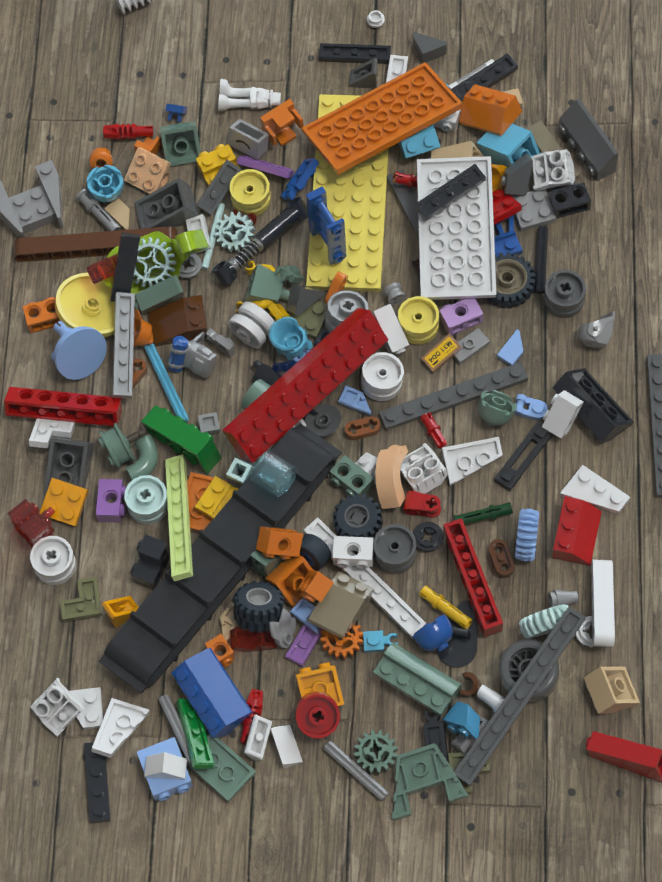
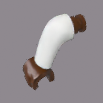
(484, 693)

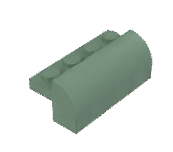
(417, 679)

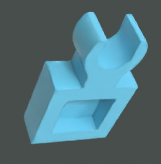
(375, 641)

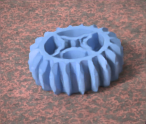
(527, 535)

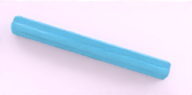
(165, 381)

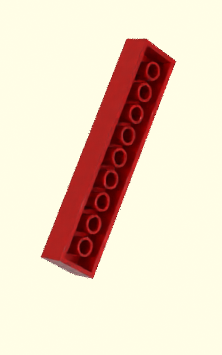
(305, 385)

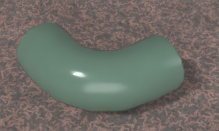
(147, 460)

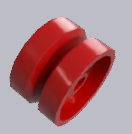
(320, 726)

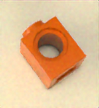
(220, 643)

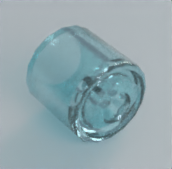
(273, 473)

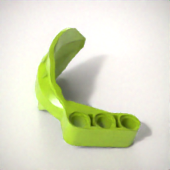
(181, 246)

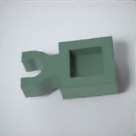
(290, 273)

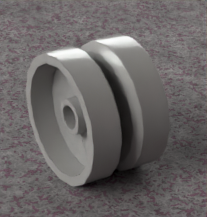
(341, 306)

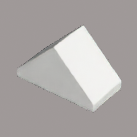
(165, 766)

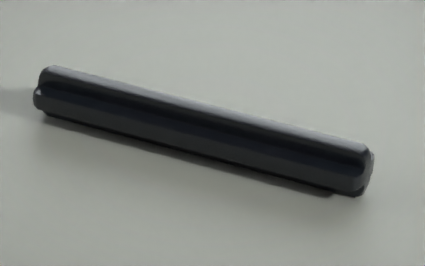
(541, 259)

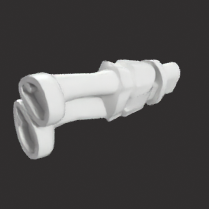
(259, 97)

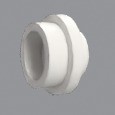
(375, 19)

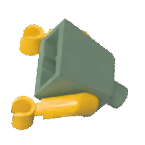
(264, 286)

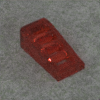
(102, 269)

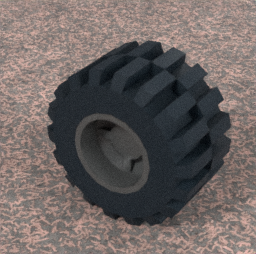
(357, 517)

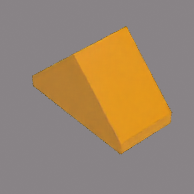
(119, 610)

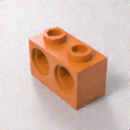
(45, 319)
(314, 586)

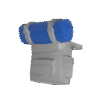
(192, 356)

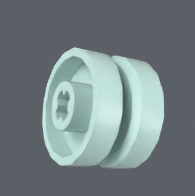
(146, 499)

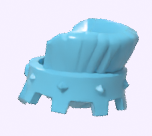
(289, 337)

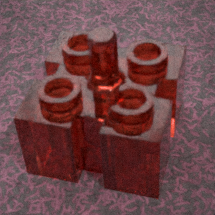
(30, 523)

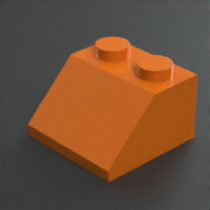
(288, 577)

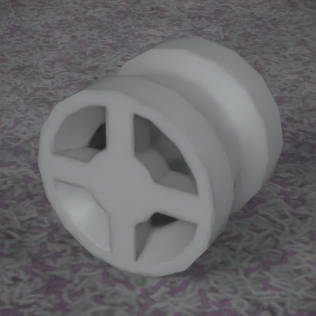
(394, 293)

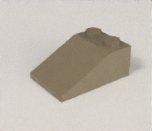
(341, 605)

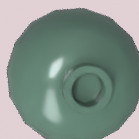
(496, 408)

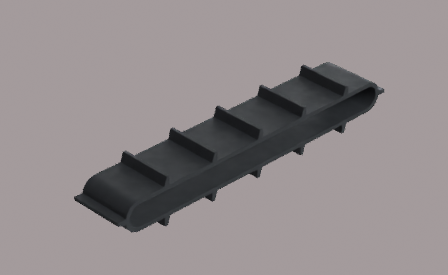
(219, 561)

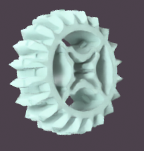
(166, 268)
(541, 622)

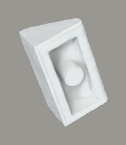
(258, 738)
(286, 746)

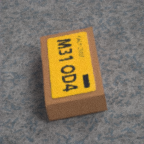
(441, 353)

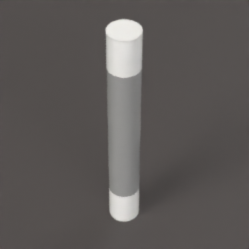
(470, 74)

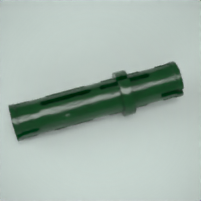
(485, 514)

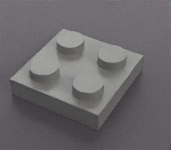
(535, 210)

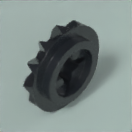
(431, 529)

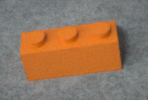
(489, 110)

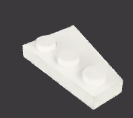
(470, 457)

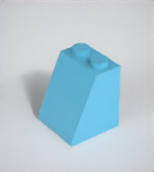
(508, 147)

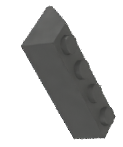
(588, 141)

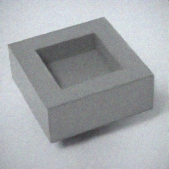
(209, 423)

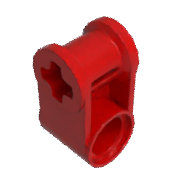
(419, 503)

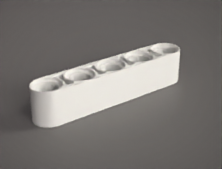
(602, 603)

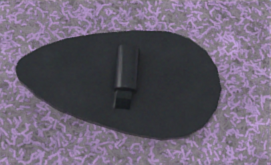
(463, 643)

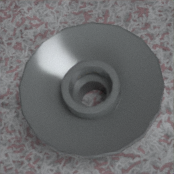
(326, 414)

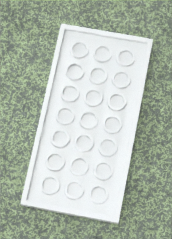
(458, 240)

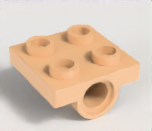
(147, 171)

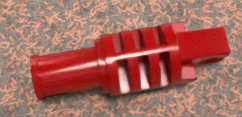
(127, 131)
(255, 702)

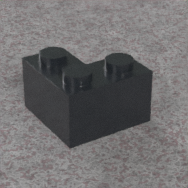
(152, 561)

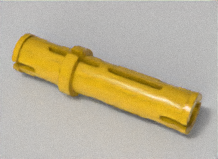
(439, 602)

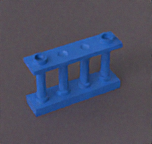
(323, 224)

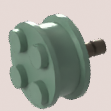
(119, 444)

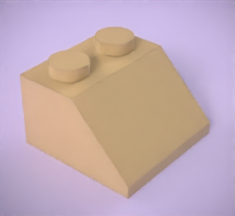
(611, 689)

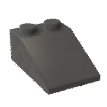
(167, 206)
(69, 461)

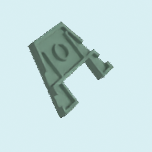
(422, 770)

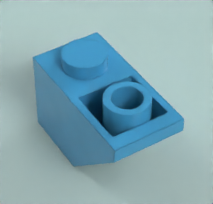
(463, 720)

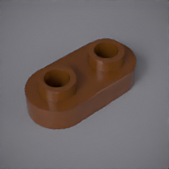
(501, 559)

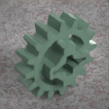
(383, 751)

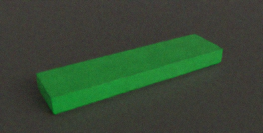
(195, 736)

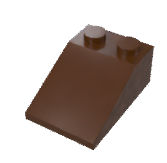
(178, 318)

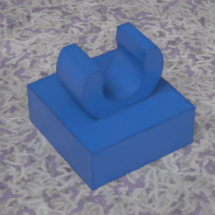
(176, 109)

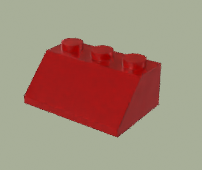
(576, 531)

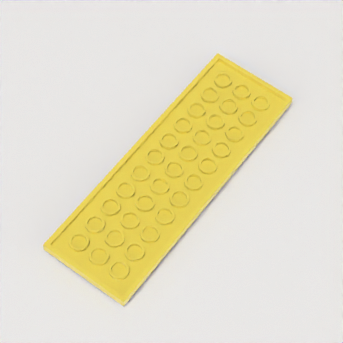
(361, 201)

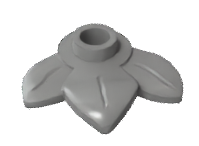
(283, 630)

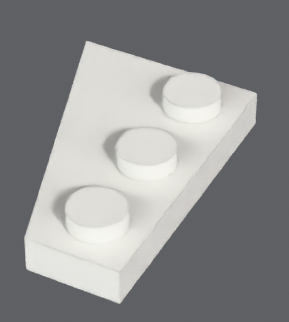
(595, 490)
(118, 724)

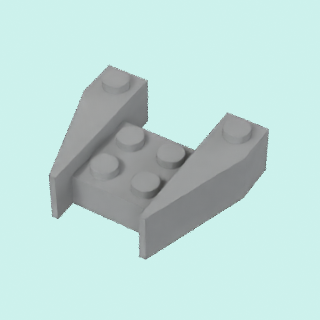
(35, 206)

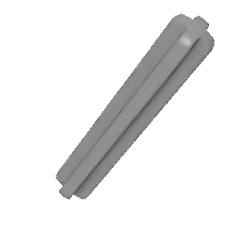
(175, 723)
(356, 770)

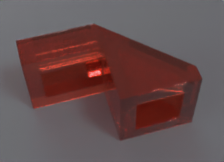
(251, 641)

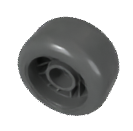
(515, 661)

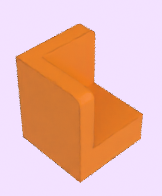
(150, 145)

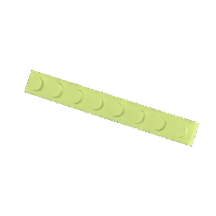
(178, 518)

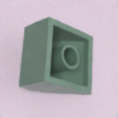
(180, 143)

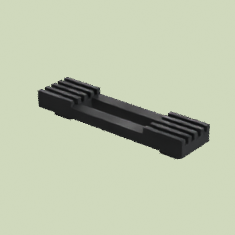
(508, 476)

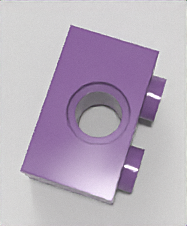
(110, 511)

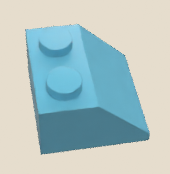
(420, 142)

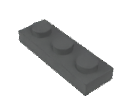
(218, 187)

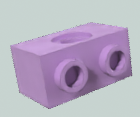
(454, 323)

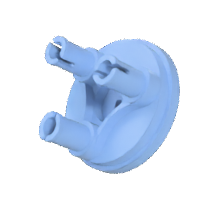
(78, 351)

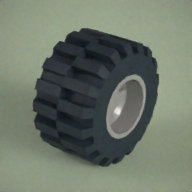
(257, 606)

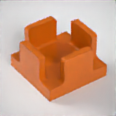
(278, 123)

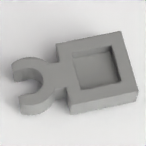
(223, 344)

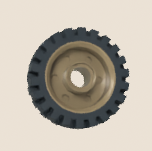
(521, 283)

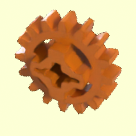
(348, 640)

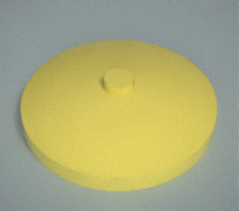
(85, 304)

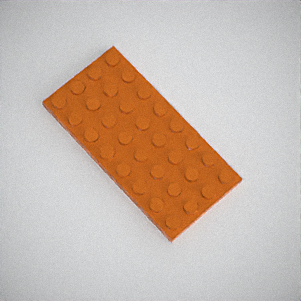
(382, 118)

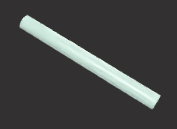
(208, 253)

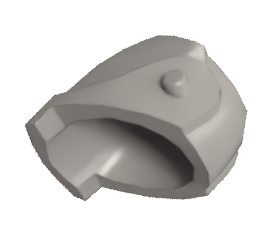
(597, 333)

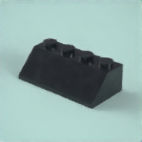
(599, 409)

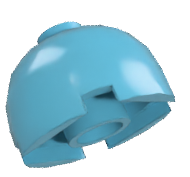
(105, 183)

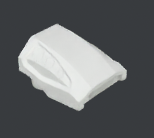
(552, 169)
(423, 470)
(56, 707)

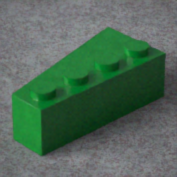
(182, 437)

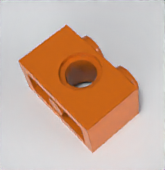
(279, 542)

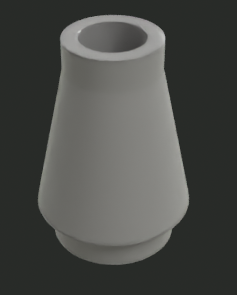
(560, 597)

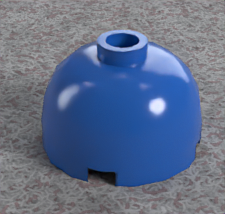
(434, 635)

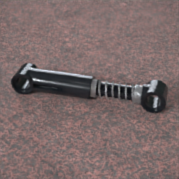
(294, 212)

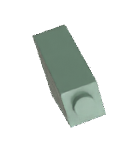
(158, 295)

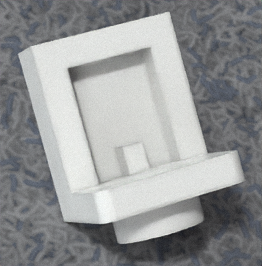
(368, 463)

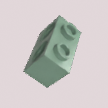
(355, 475)

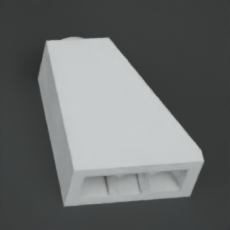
(390, 325)

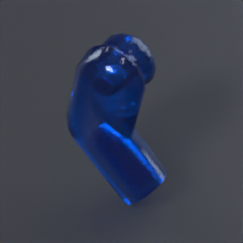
(284, 366)

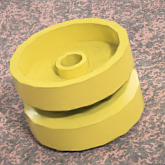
(250, 192)
(419, 319)

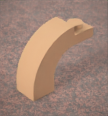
(388, 476)

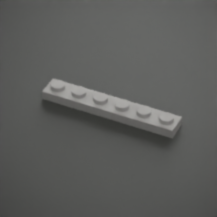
(123, 345)

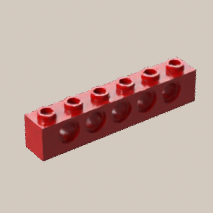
(62, 406)
(473, 577)

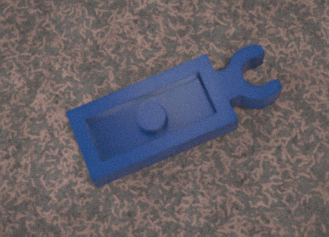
(299, 179)

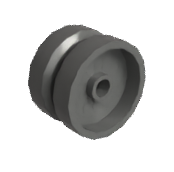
(564, 293)
(394, 549)

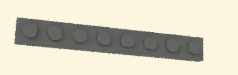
(654, 365)
(453, 396)

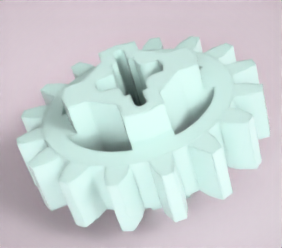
(229, 226)

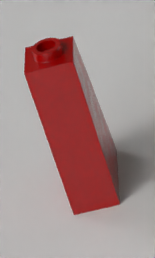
(626, 755)

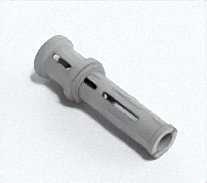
(93, 206)

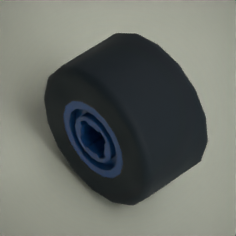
(315, 551)

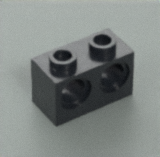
(571, 204)

